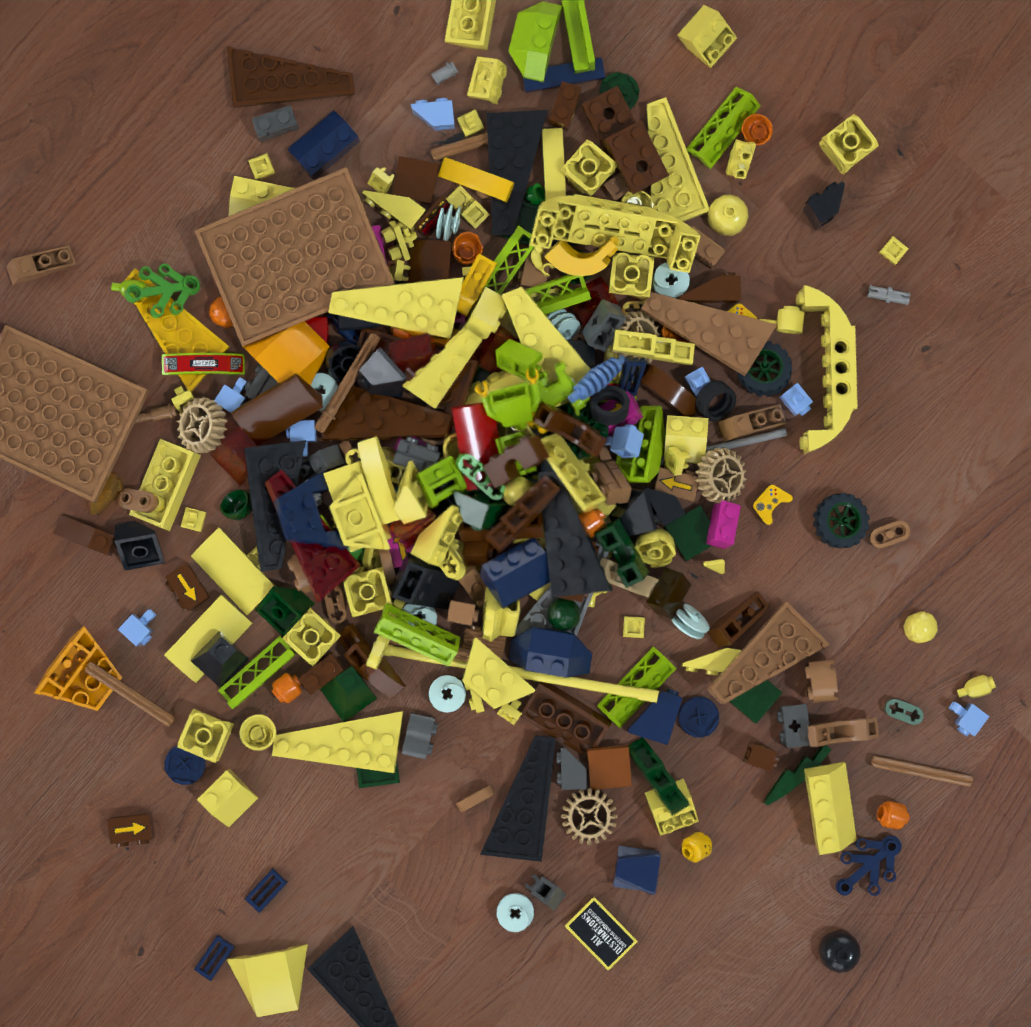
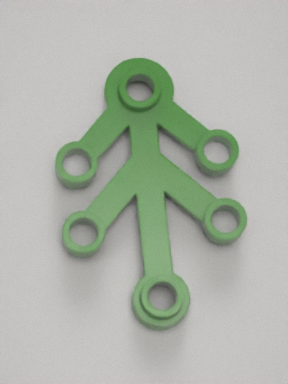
(165, 288)

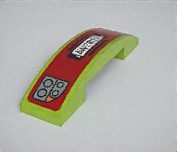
(203, 363)

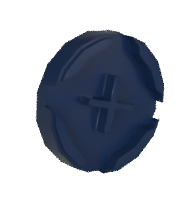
(698, 717)
(184, 766)

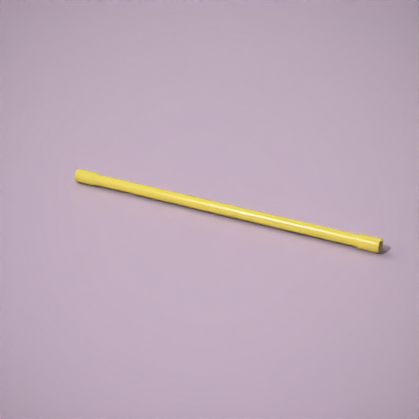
(639, 693)

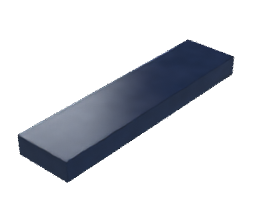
(565, 72)

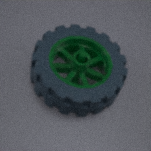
(770, 386)
(859, 518)

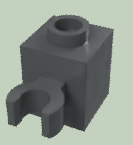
(546, 892)

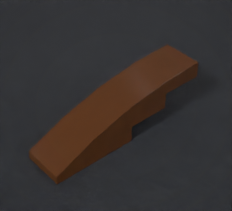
(523, 513)

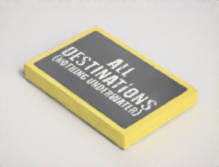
(601, 933)

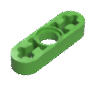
(465, 470)

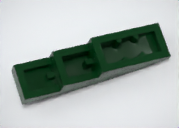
(657, 776)
(789, 780)

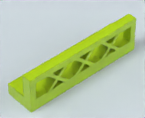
(579, 35)
(727, 128)
(503, 256)
(563, 299)
(417, 637)
(261, 678)
(652, 679)

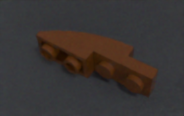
(358, 652)

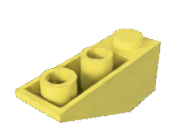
(399, 208)
(437, 537)
(712, 662)

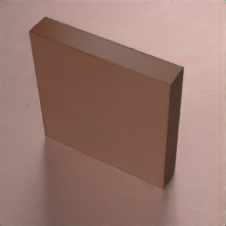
(609, 767)

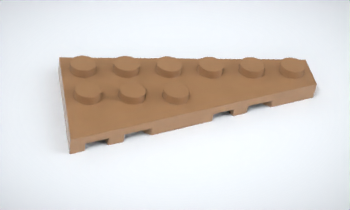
(722, 334)
(774, 648)

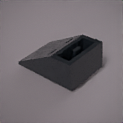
(423, 584)

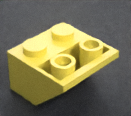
(707, 35)
(664, 820)

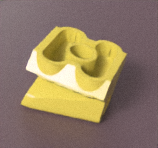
(848, 143)
(588, 168)
(631, 275)
(367, 592)
(497, 620)
(311, 636)
(205, 736)

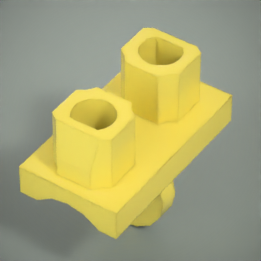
(740, 159)
(400, 249)

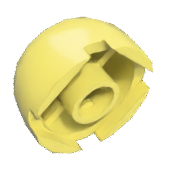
(728, 215)
(656, 547)

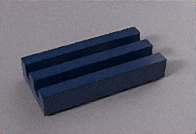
(627, 374)
(277, 877)
(223, 943)

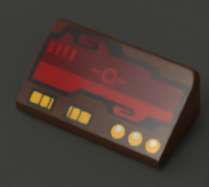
(428, 222)

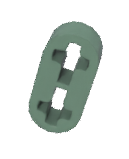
(905, 707)

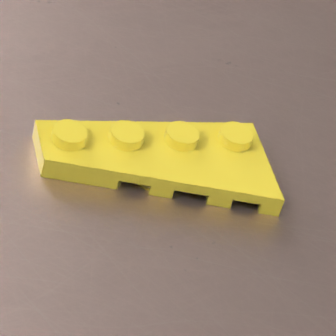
(438, 375)

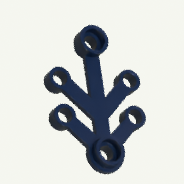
(871, 864)

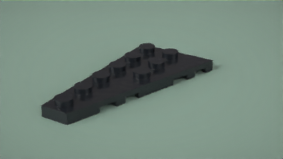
(512, 151)

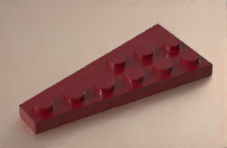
(321, 565)

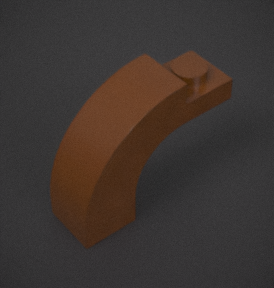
(669, 390)
(570, 427)

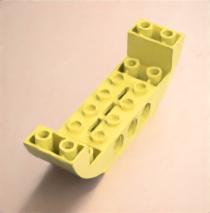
(637, 227)
(839, 333)

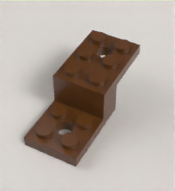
(624, 140)

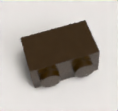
(669, 593)

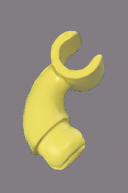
(536, 257)

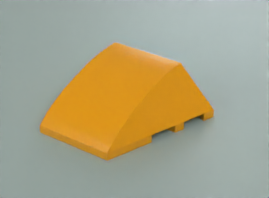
(290, 352)
(67, 675)

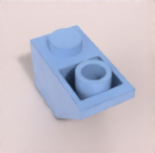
(435, 114)

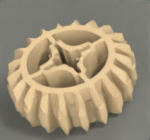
(638, 323)
(196, 424)
(720, 475)
(603, 826)

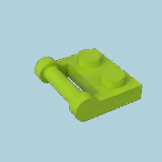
(437, 475)

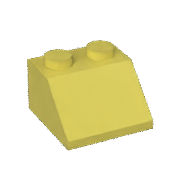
(486, 313)
(687, 435)
(410, 498)
(227, 798)

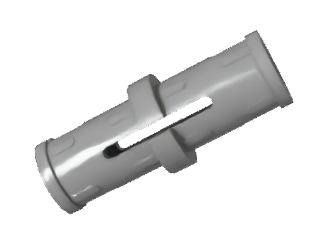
(888, 295)

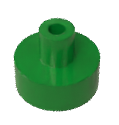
(535, 194)

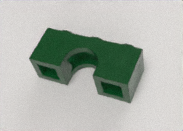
(630, 565)

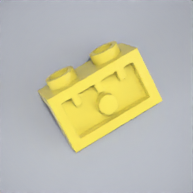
(487, 79)

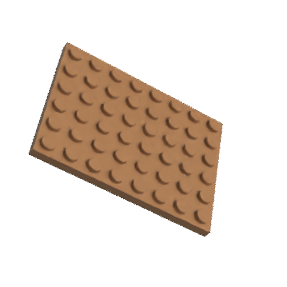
(291, 254)
(62, 414)

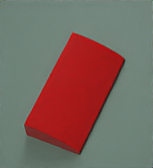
(475, 436)

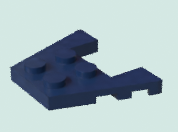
(301, 517)

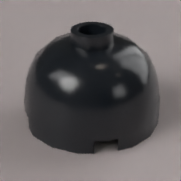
(340, 358)
(839, 951)

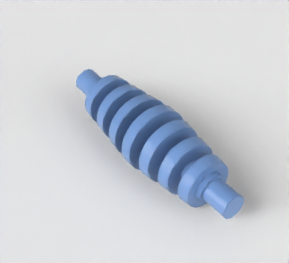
(597, 379)

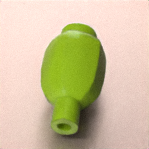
(121, 287)

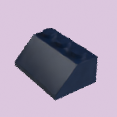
(324, 145)
(516, 572)

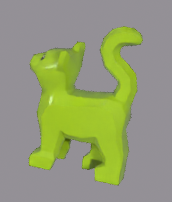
(560, 389)

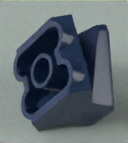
(637, 869)

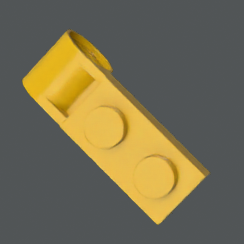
(475, 283)

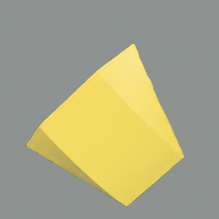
(271, 979)

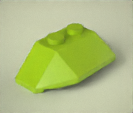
(534, 39)
(648, 463)

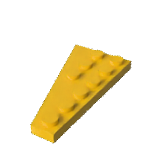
(178, 332)

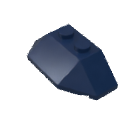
(550, 652)

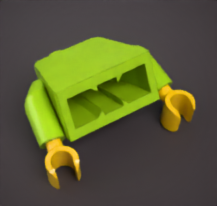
(512, 404)

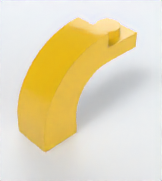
(581, 264)

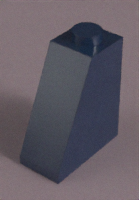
(658, 718)

